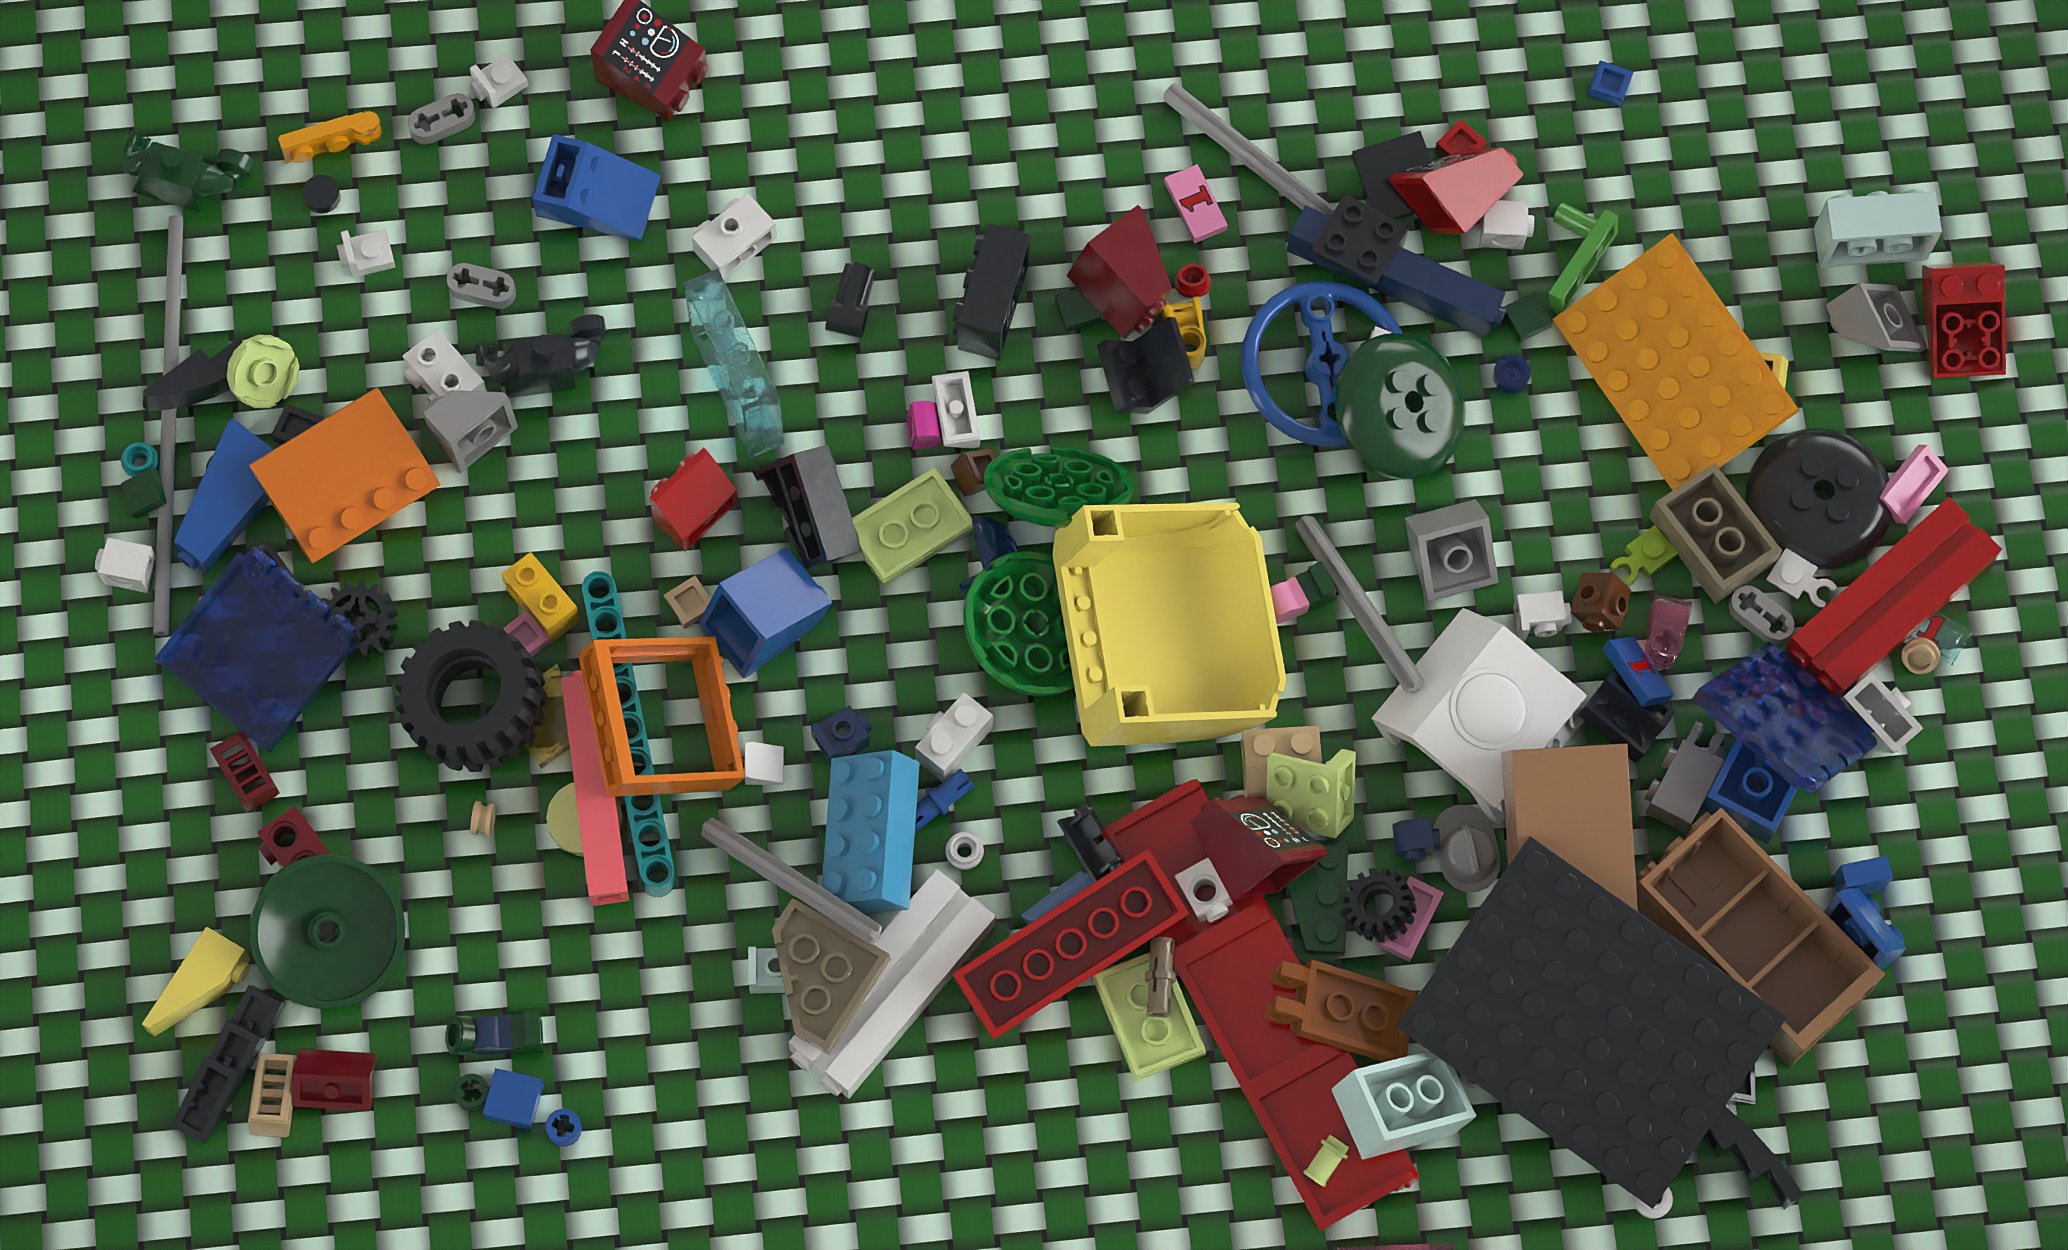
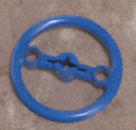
(1323, 346)

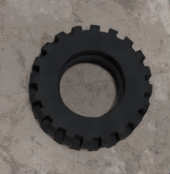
(443, 660)

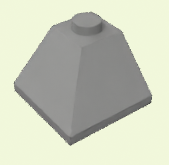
(1876, 318)
(469, 423)

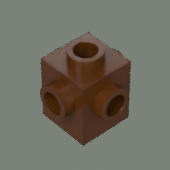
(1600, 601)

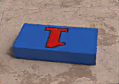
(1637, 671)

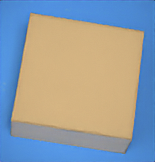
(688, 601)

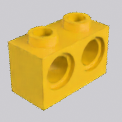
(540, 596)

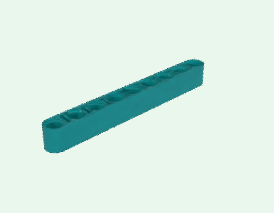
(651, 820)

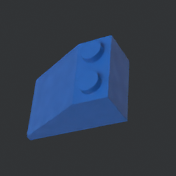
(1860, 920)

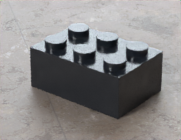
(991, 291)

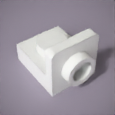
(497, 81)
(366, 252)

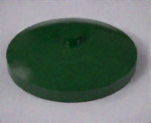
(327, 931)

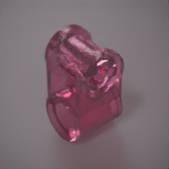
(1666, 627)

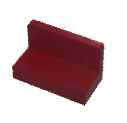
(333, 1079)

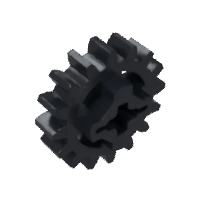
(372, 622)

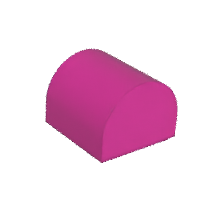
(923, 425)

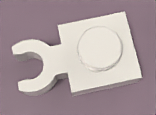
(1795, 575)

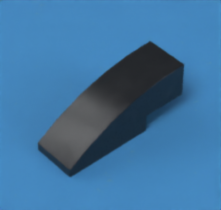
(191, 381)

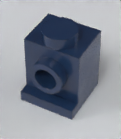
(836, 745)

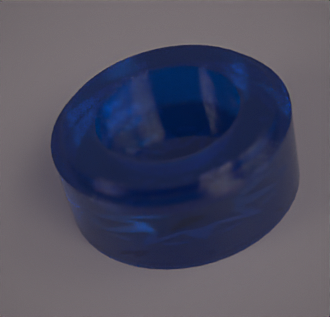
(1511, 373)

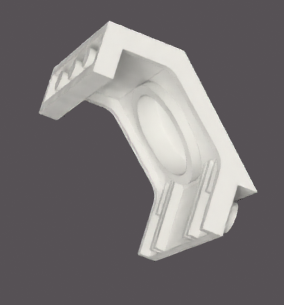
(1480, 699)

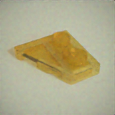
(552, 736)

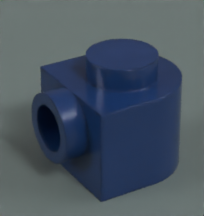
(1415, 839)

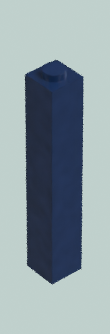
(1415, 281)

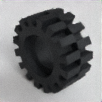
(1390, 921)

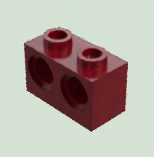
(305, 844)

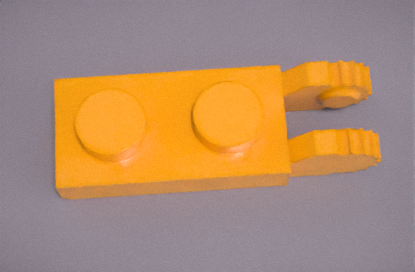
(330, 136)

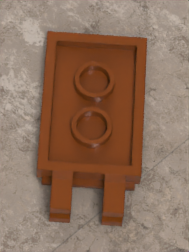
(1342, 1009)

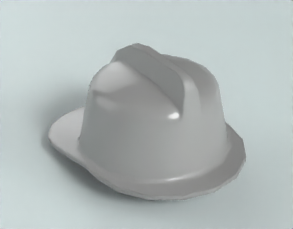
(1468, 848)

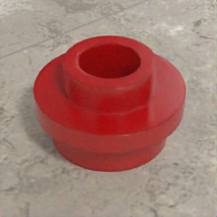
(1192, 281)

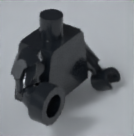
(545, 361)

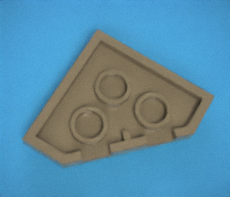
(823, 973)

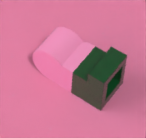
(1303, 593)

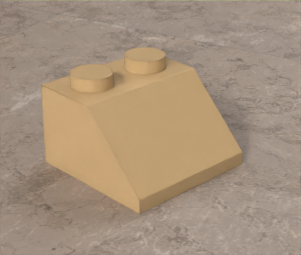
(1288, 741)

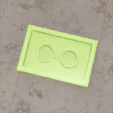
(911, 526)
(1146, 1041)

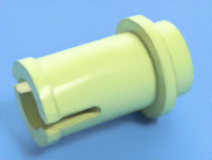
(1326, 1160)

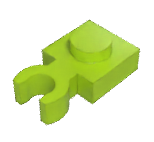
(1646, 554)

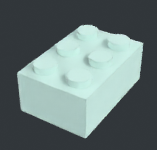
(1877, 228)
(1402, 1103)

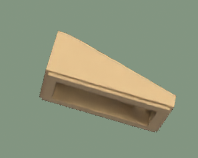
(272, 1119)

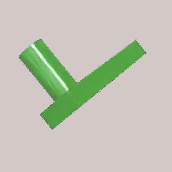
(1597, 236)

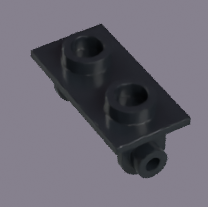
(1082, 834)

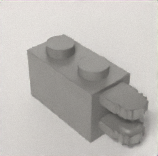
(1685, 782)

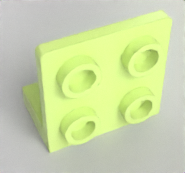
(1314, 793)

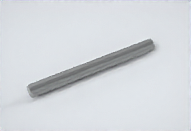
(1244, 150)
(1360, 604)
(791, 881)

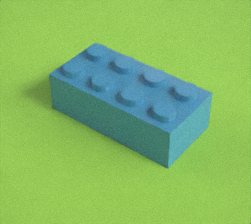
(871, 830)

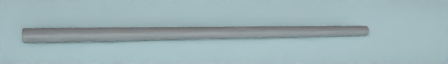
(168, 428)

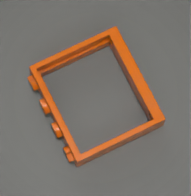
(609, 725)

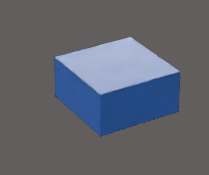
(1867, 875)
(513, 1099)

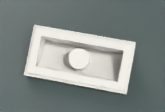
(956, 410)

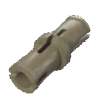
(1160, 977)

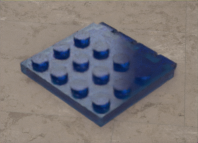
(258, 647)
(1786, 718)

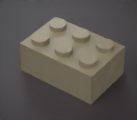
(1715, 533)

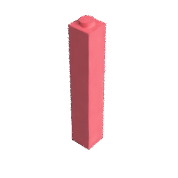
(596, 811)

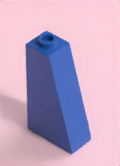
(224, 500)

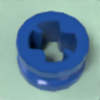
(574, 1122)

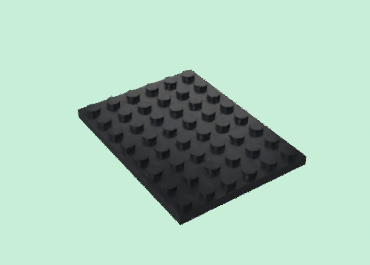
(1591, 1022)

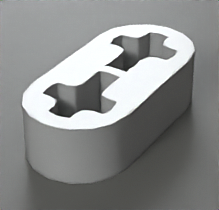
(441, 118)
(480, 293)
(1767, 609)

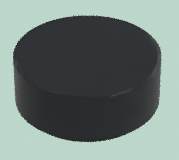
(321, 194)

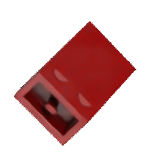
(1965, 318)

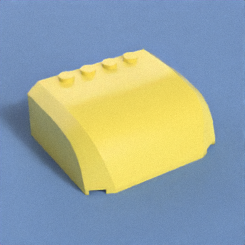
(1167, 622)

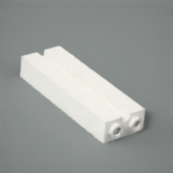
(924, 951)

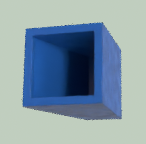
(764, 611)

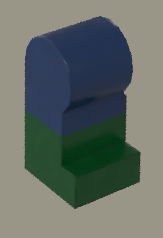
(509, 1034)

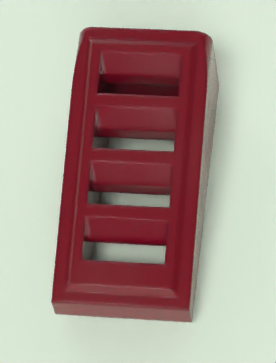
(257, 795)

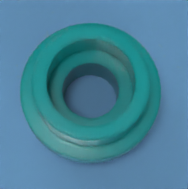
(136, 451)

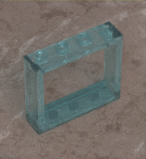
(734, 363)

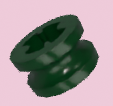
(470, 1079)

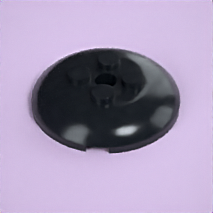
(1816, 529)

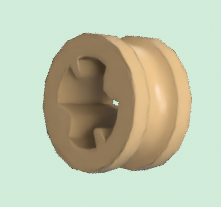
(483, 818)

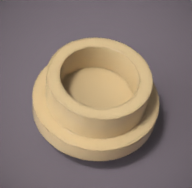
(1920, 655)

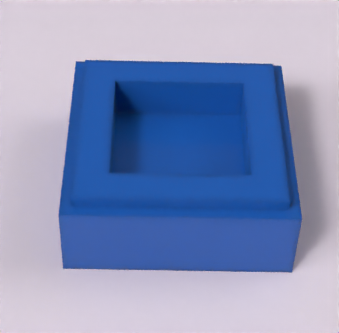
(1610, 83)

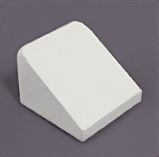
(763, 764)

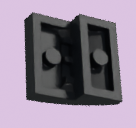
(1382, 160)
(1622, 719)

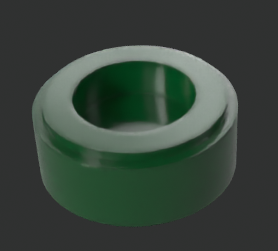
(460, 1035)

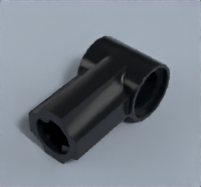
(850, 310)

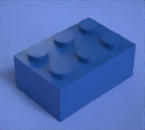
(1750, 793)

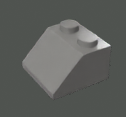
(1452, 549)

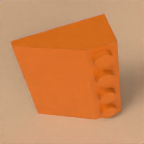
(344, 475)

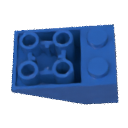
(594, 189)

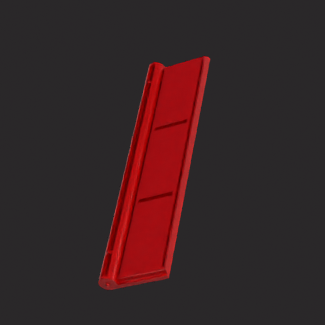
(1229, 978)

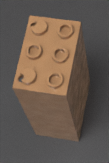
(1575, 807)
(1757, 927)

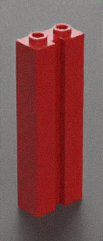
(1892, 599)

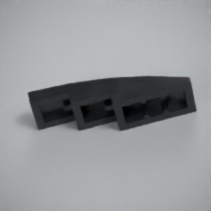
(228, 1064)
(1752, 1155)

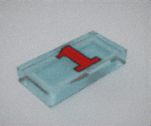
(1946, 634)

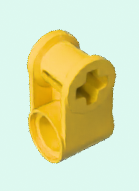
(1191, 327)

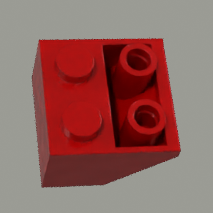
(692, 499)

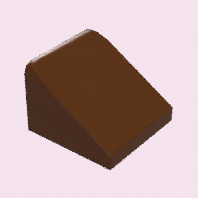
(970, 470)

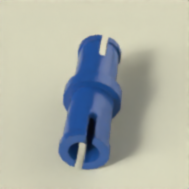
(941, 797)

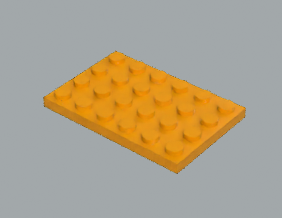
(1675, 363)

